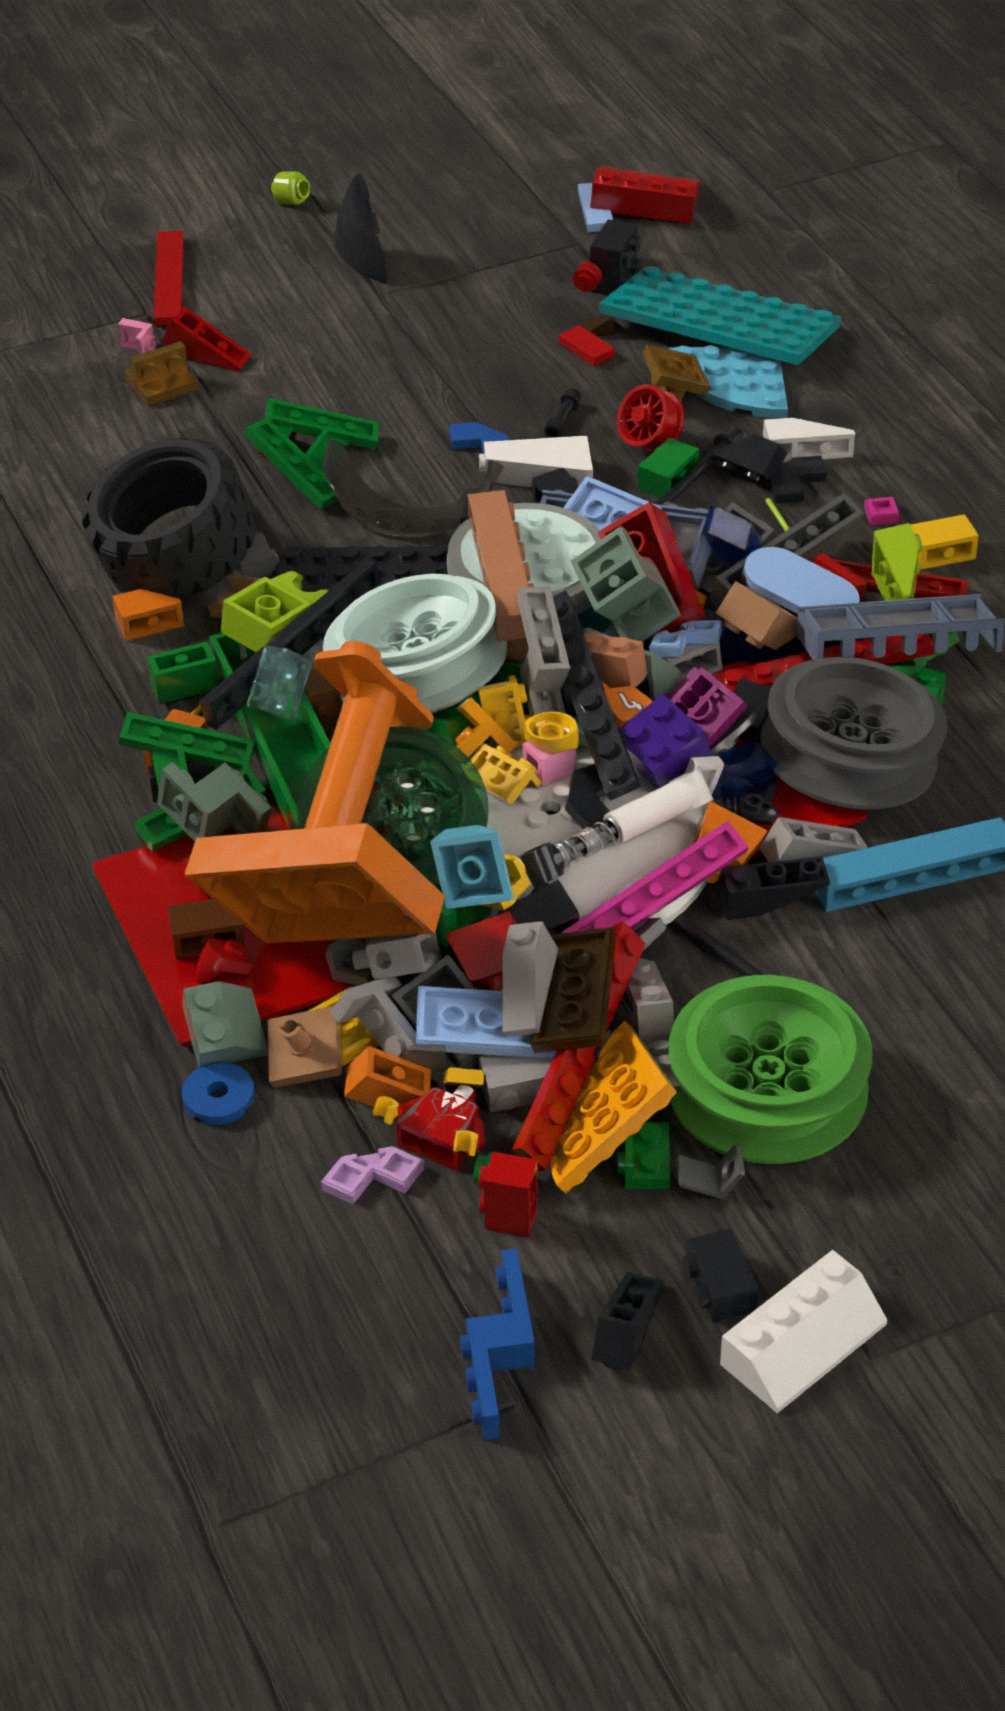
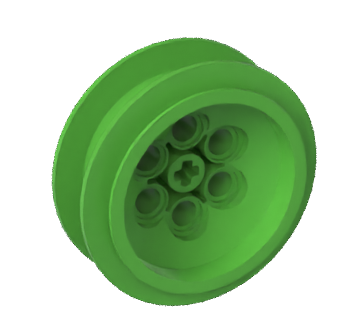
(770, 1068)

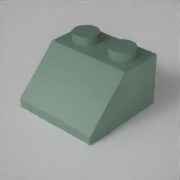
(223, 1023)

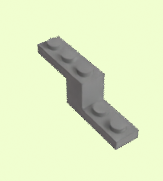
(547, 659)
(652, 1013)

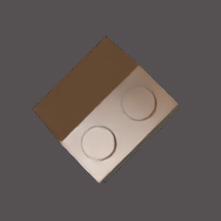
(758, 617)

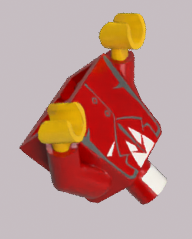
(437, 1125)

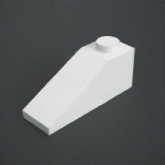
(809, 438)

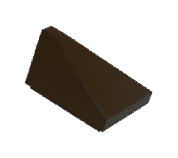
(599, 325)

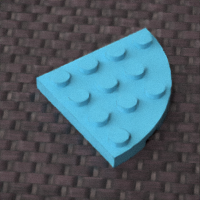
(741, 380)

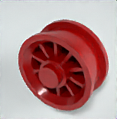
(649, 417)

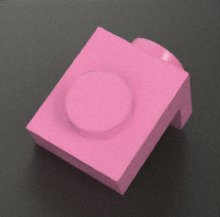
(137, 335)

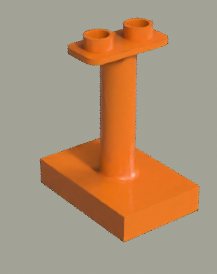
(335, 872)

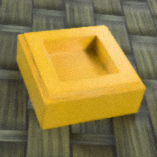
(459, 1076)

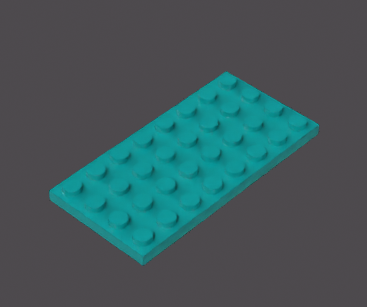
(721, 315)

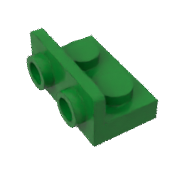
(646, 1157)

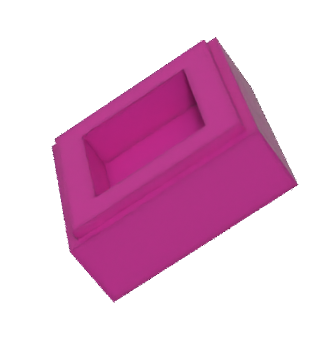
(881, 511)

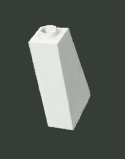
(536, 457)

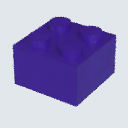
(663, 741)

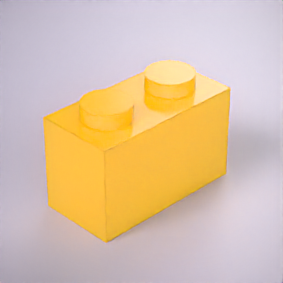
(946, 541)

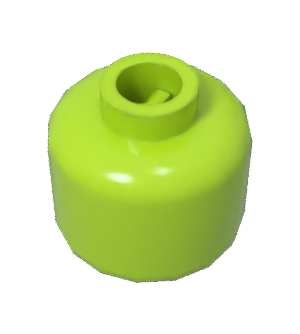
(290, 188)

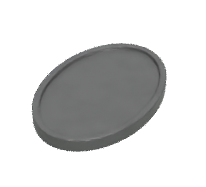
(730, 736)

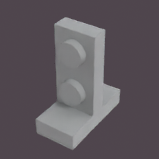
(378, 1014)

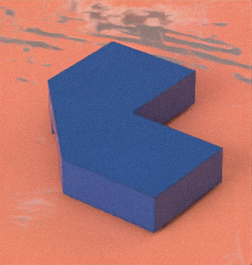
(473, 435)

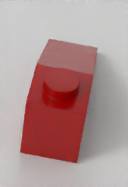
(205, 342)

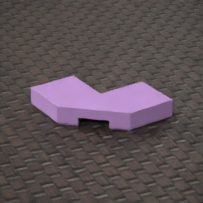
(388, 1166)

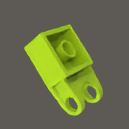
(265, 609)

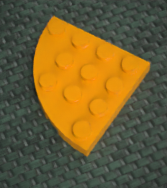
(613, 1104)

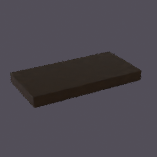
(578, 992)

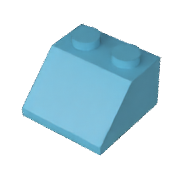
(471, 866)

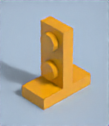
(484, 729)

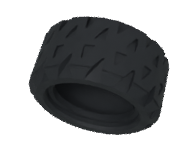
(156, 482)

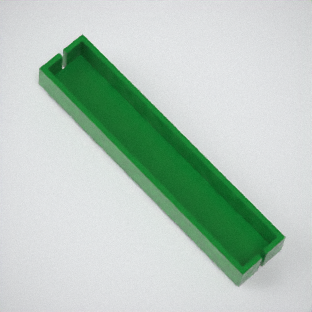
(281, 746)

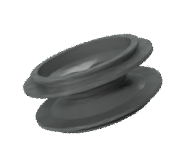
(853, 732)

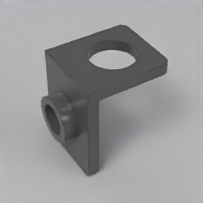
(432, 1058)
(710, 1178)

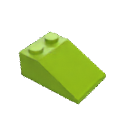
(896, 561)

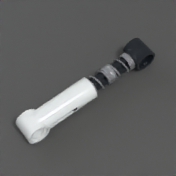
(619, 825)

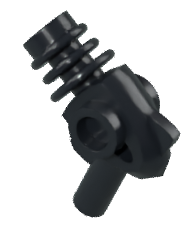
(753, 806)

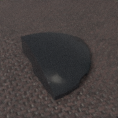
(356, 233)

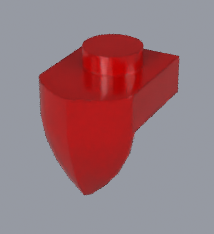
(222, 956)

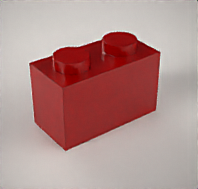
(509, 1193)

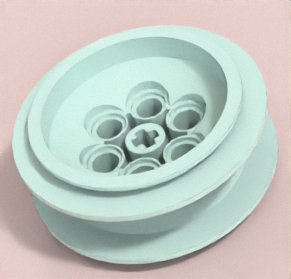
(429, 634)

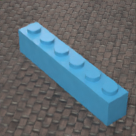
(913, 864)

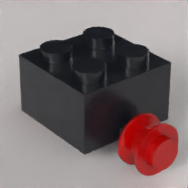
(611, 259)

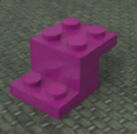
(707, 703)

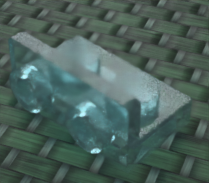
(279, 682)

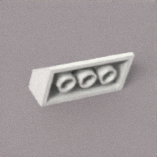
(802, 1331)

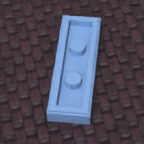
(594, 218)

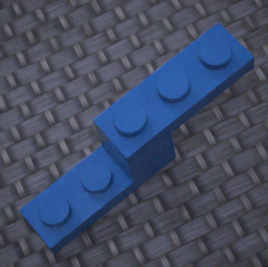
(498, 1344)

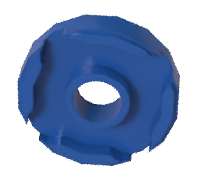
(213, 1078)

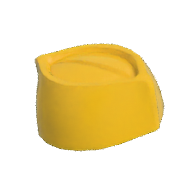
(552, 732)

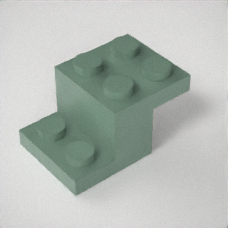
(625, 587)
(212, 803)

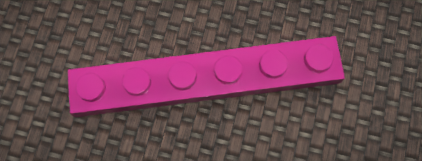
(668, 881)

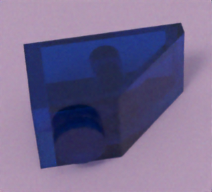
(730, 535)

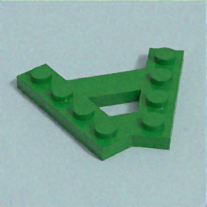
(302, 469)
(176, 744)

